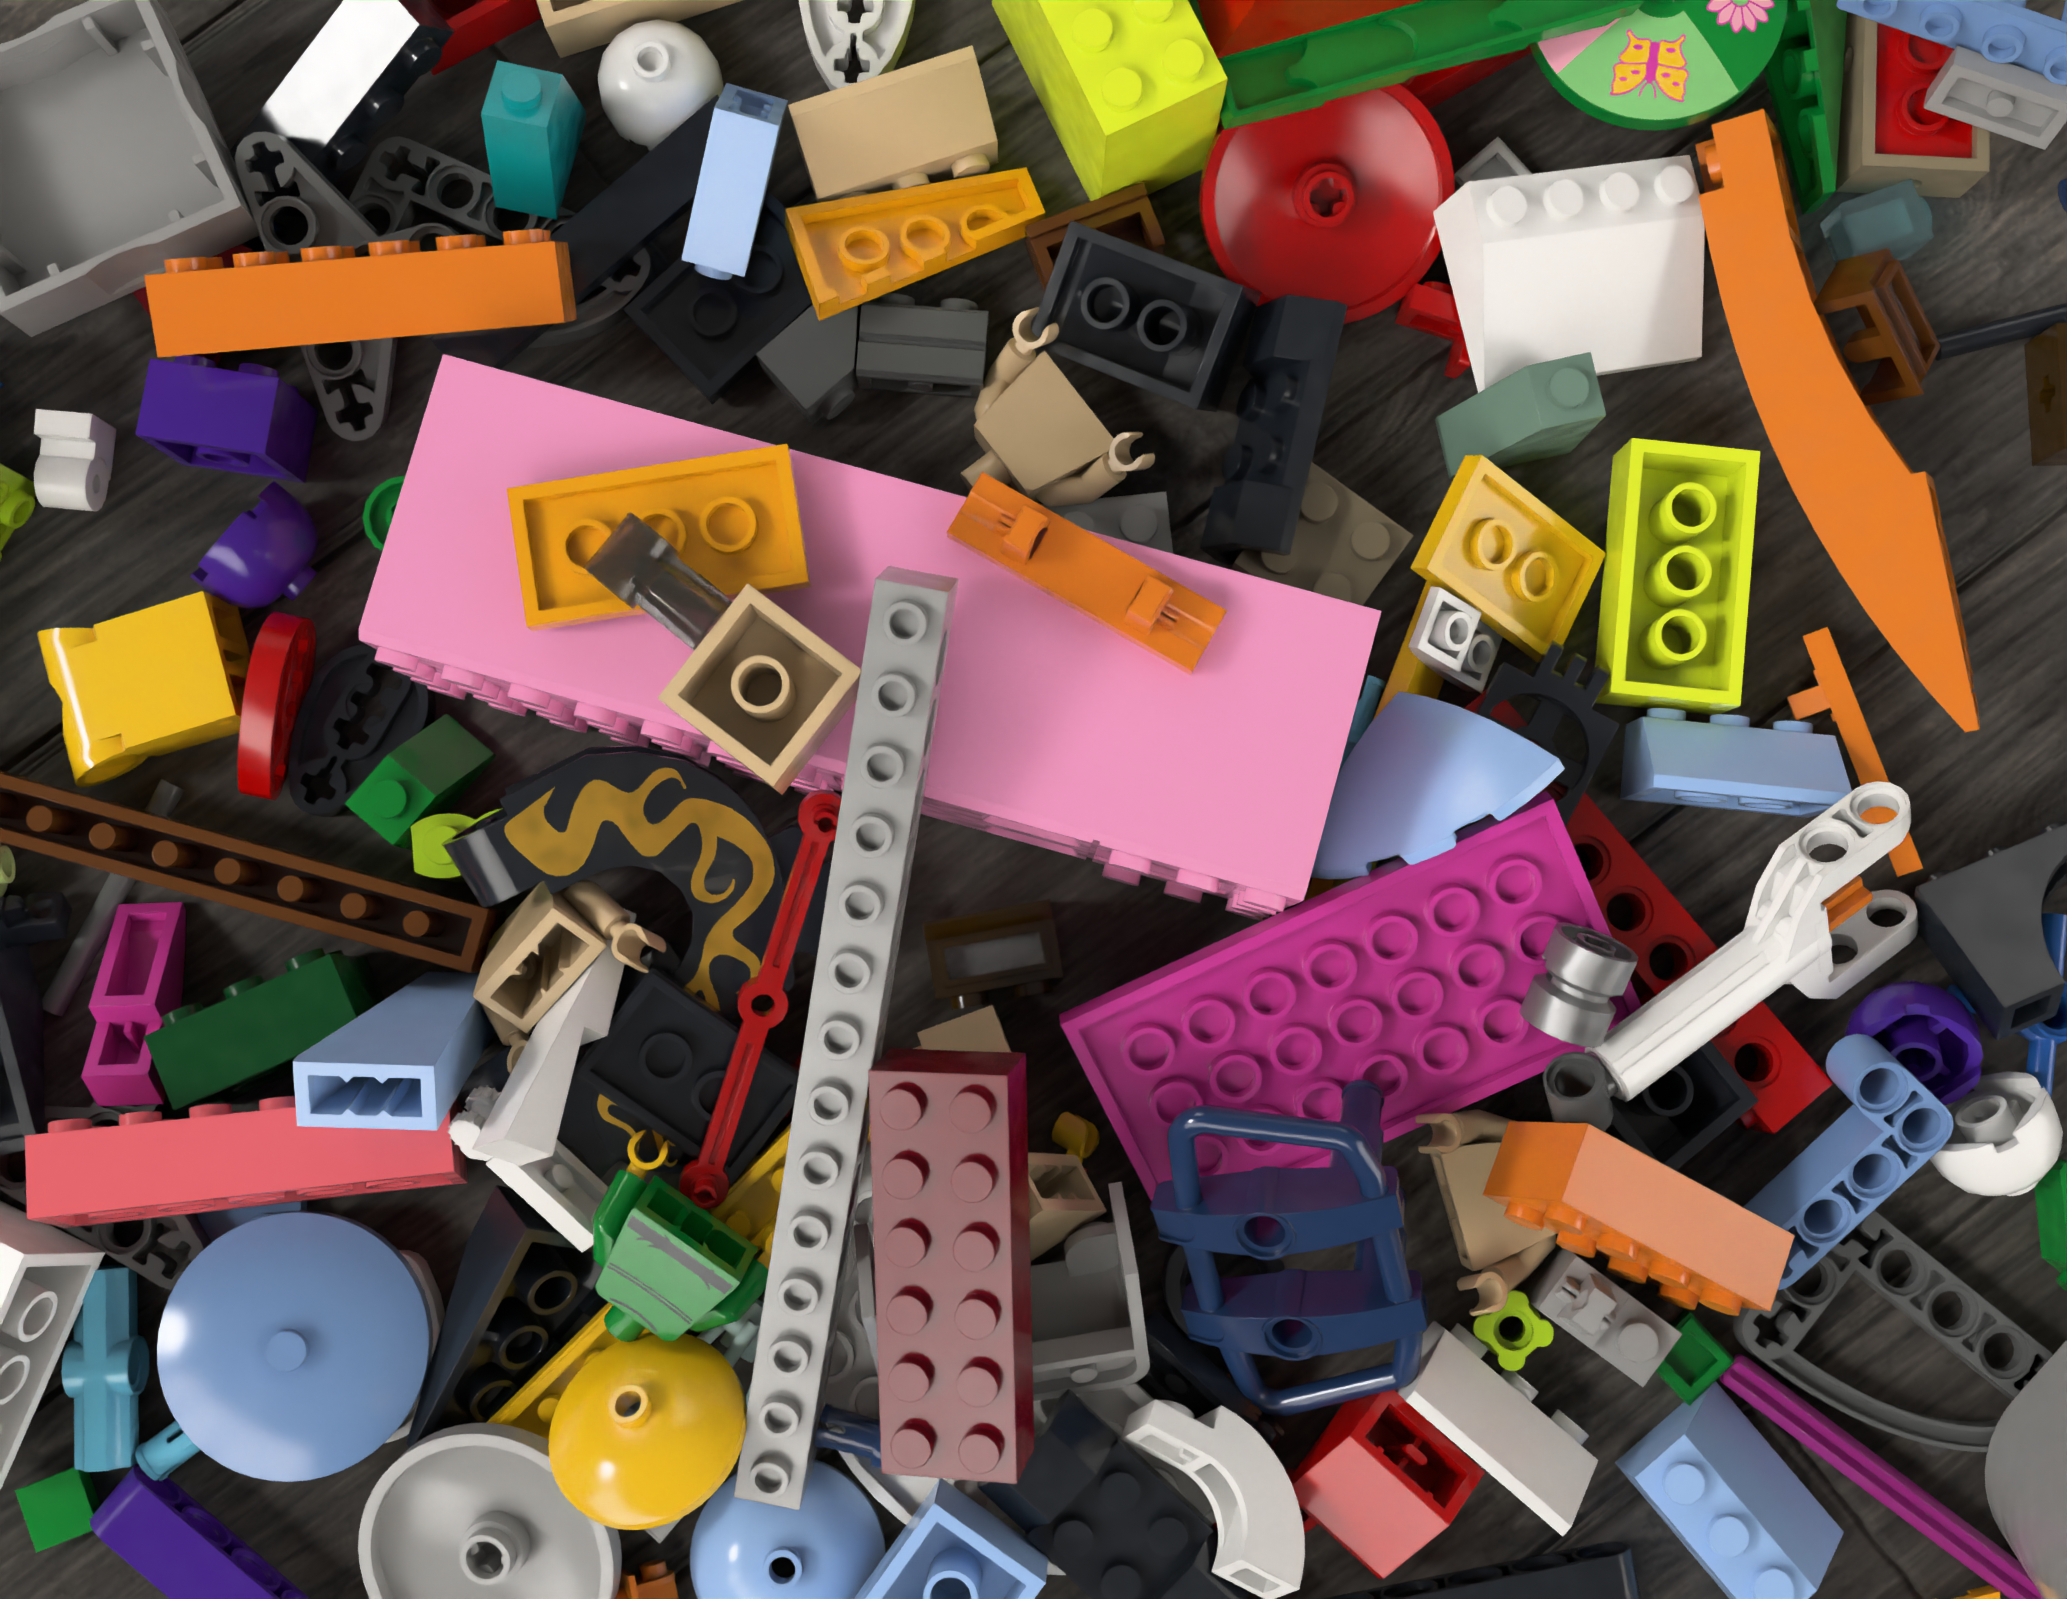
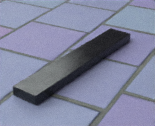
(607, 233)

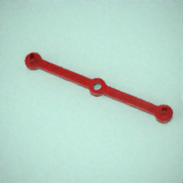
(706, 1178)

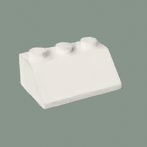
(1499, 1425)

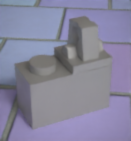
(1601, 1315)

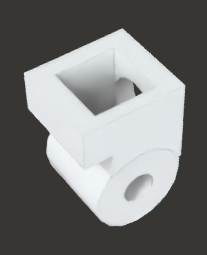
(73, 459)

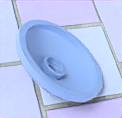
(829, 1539)

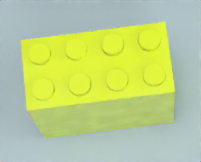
(1122, 86)

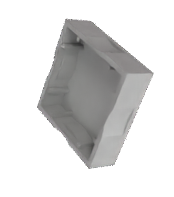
(106, 163)

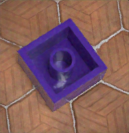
(227, 418)

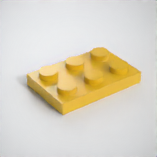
(1508, 557)

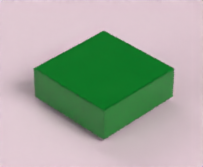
(1693, 1360)
(58, 1507)

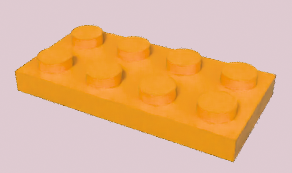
(723, 513)

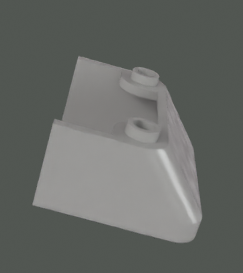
(1082, 1309)

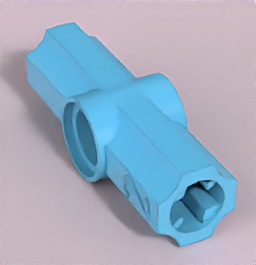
(106, 1372)

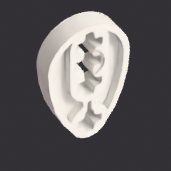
(877, 37)

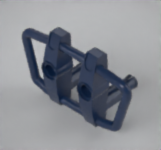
(1289, 1213)

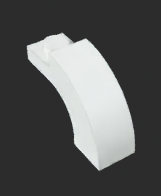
(1246, 1485)

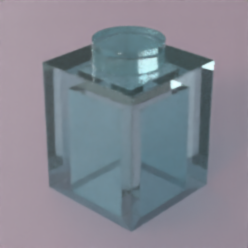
(1879, 220)

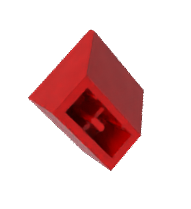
(1383, 1481)

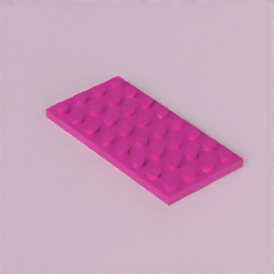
(1375, 981)

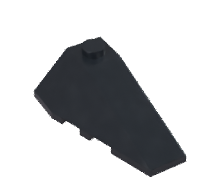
(506, 1313)

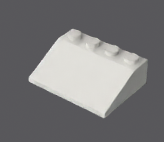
(1578, 267)

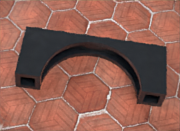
(1990, 930)

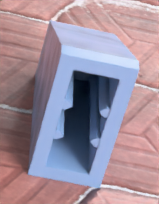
(733, 181)

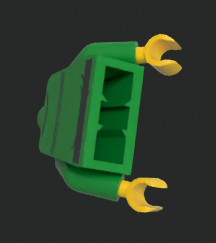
(669, 1259)

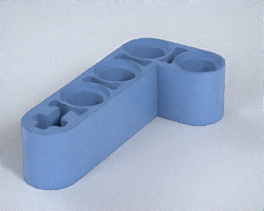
(1830, 1168)

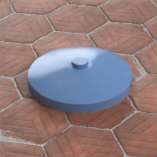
(294, 1345)

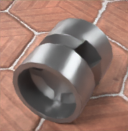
(1576, 990)

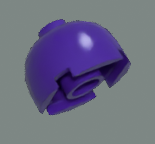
(262, 553)
(1926, 1033)

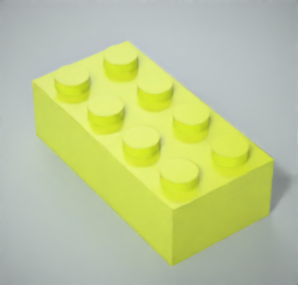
(1677, 576)

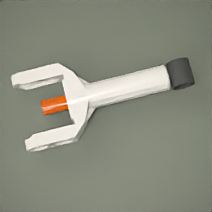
(1787, 939)

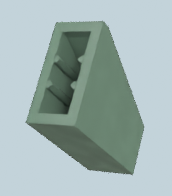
(1526, 415)

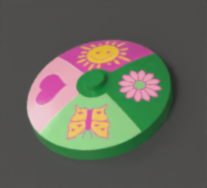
(1665, 61)

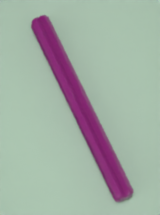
(1879, 1478)

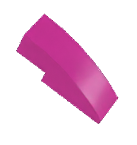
(132, 993)

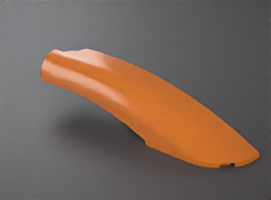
(1843, 467)

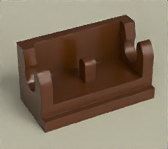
(1120, 214)

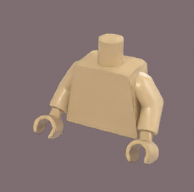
(1042, 430)
(546, 950)
(1462, 1158)

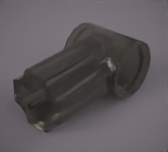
(647, 573)

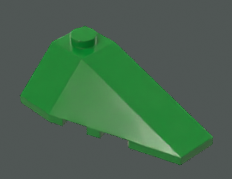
(1807, 94)

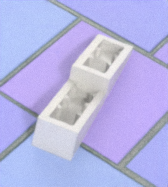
(533, 1100)

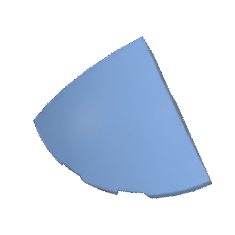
(1420, 779)

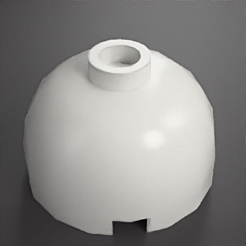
(656, 80)
(2001, 1136)

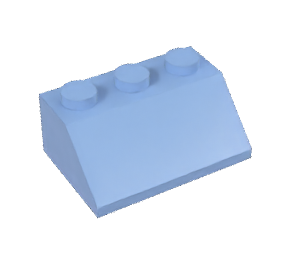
(1732, 764)
(1733, 1501)

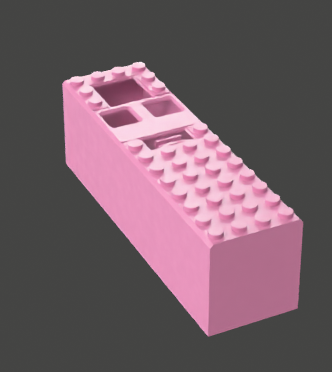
(1041, 712)

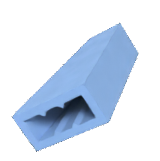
(397, 1060)

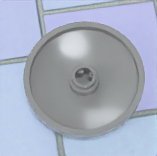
(482, 1520)

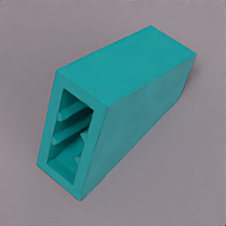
(531, 137)

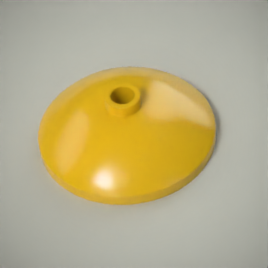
(665, 1455)

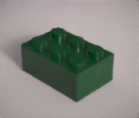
(259, 1028)

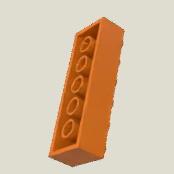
(354, 298)

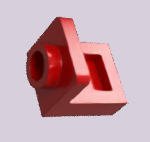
(1434, 311)

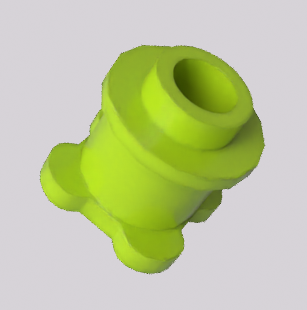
(1531, 1334)

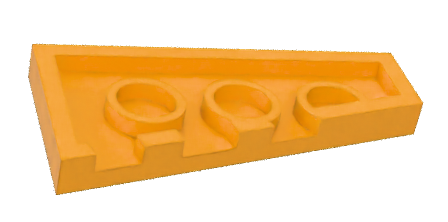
(896, 237)

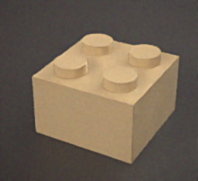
(764, 688)

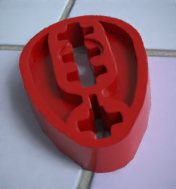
(273, 693)

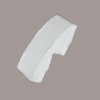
(1454, 641)

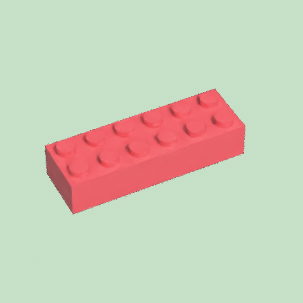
(222, 1163)

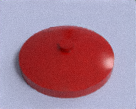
(1329, 200)

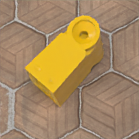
(147, 683)

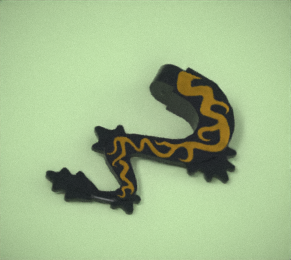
(660, 815)

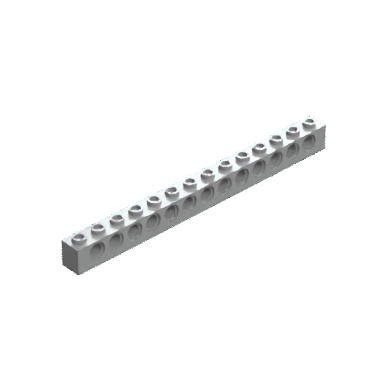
(845, 1028)

